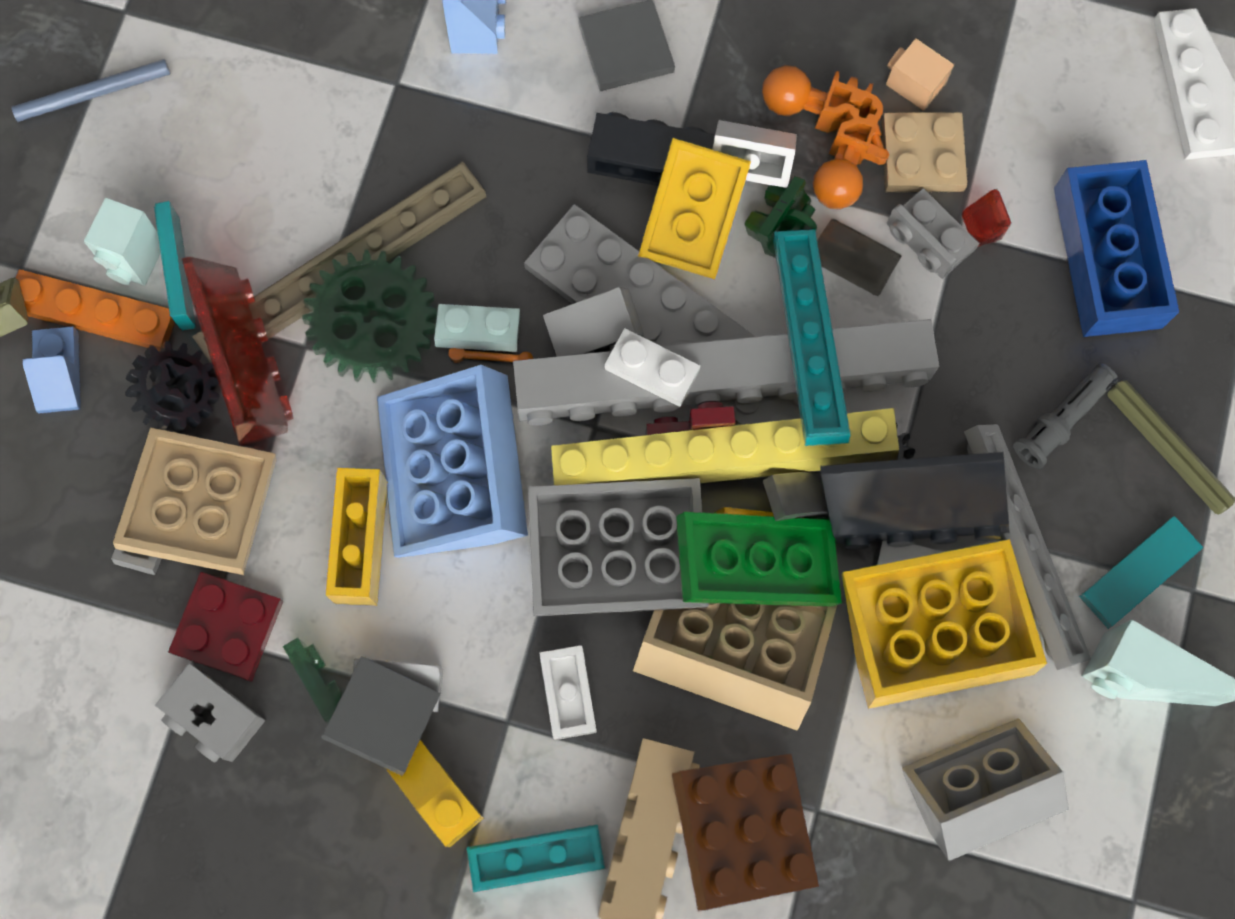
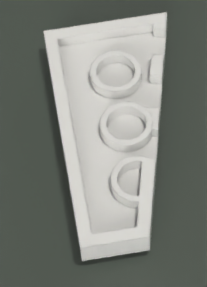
(1198, 84)

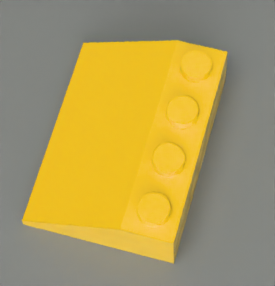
(941, 624)

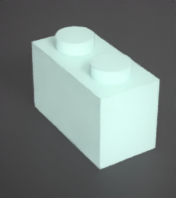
(123, 242)

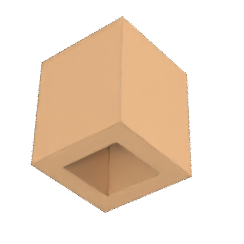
(918, 73)

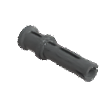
(1055, 427)

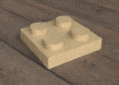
(924, 152)

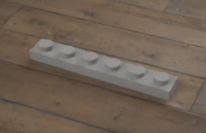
(1045, 592)

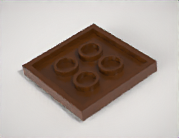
(744, 831)

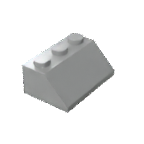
(986, 788)

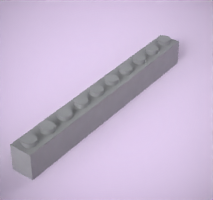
(728, 371)

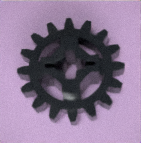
(172, 368)

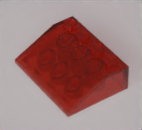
(237, 350)

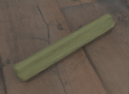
(1171, 447)

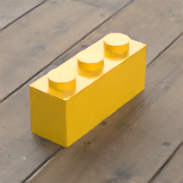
(356, 536)

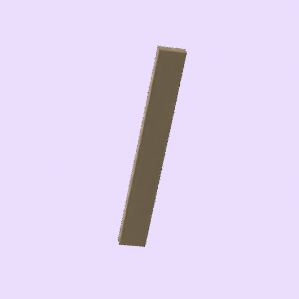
(389, 232)

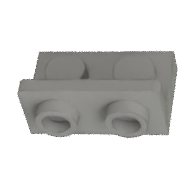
(931, 233)

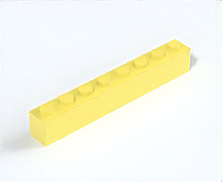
(723, 452)

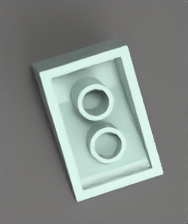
(1147, 667)

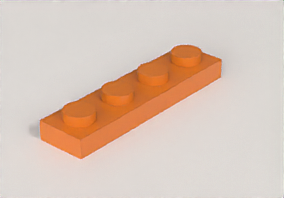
(95, 310)

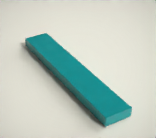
(811, 339)

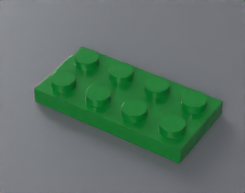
(757, 560)

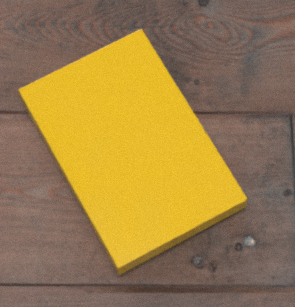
(694, 208)

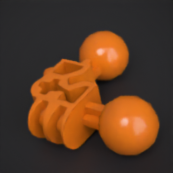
(843, 108)

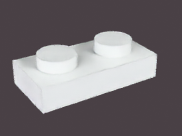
(652, 367)
(567, 692)

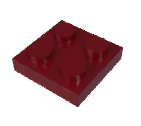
(225, 626)

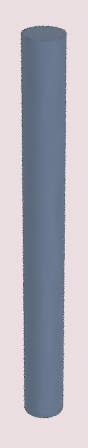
(90, 90)

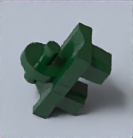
(789, 213)

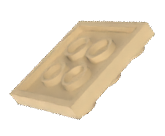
(195, 501)

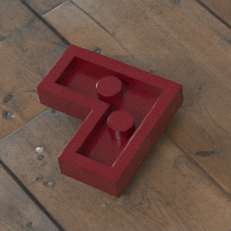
(706, 416)

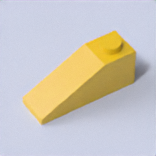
(437, 797)

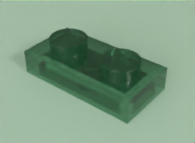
(308, 663)

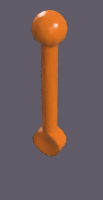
(458, 355)

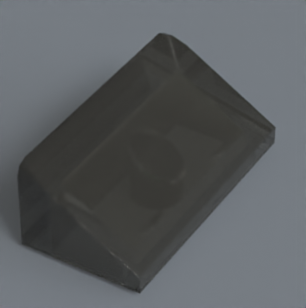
(856, 257)

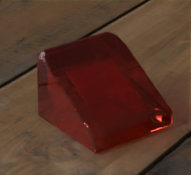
(987, 218)

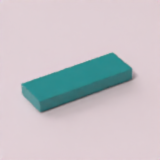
(172, 251)
(1141, 572)
(535, 858)

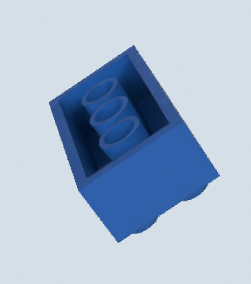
(1115, 248)

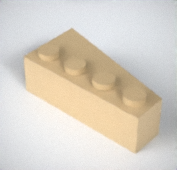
(646, 836)

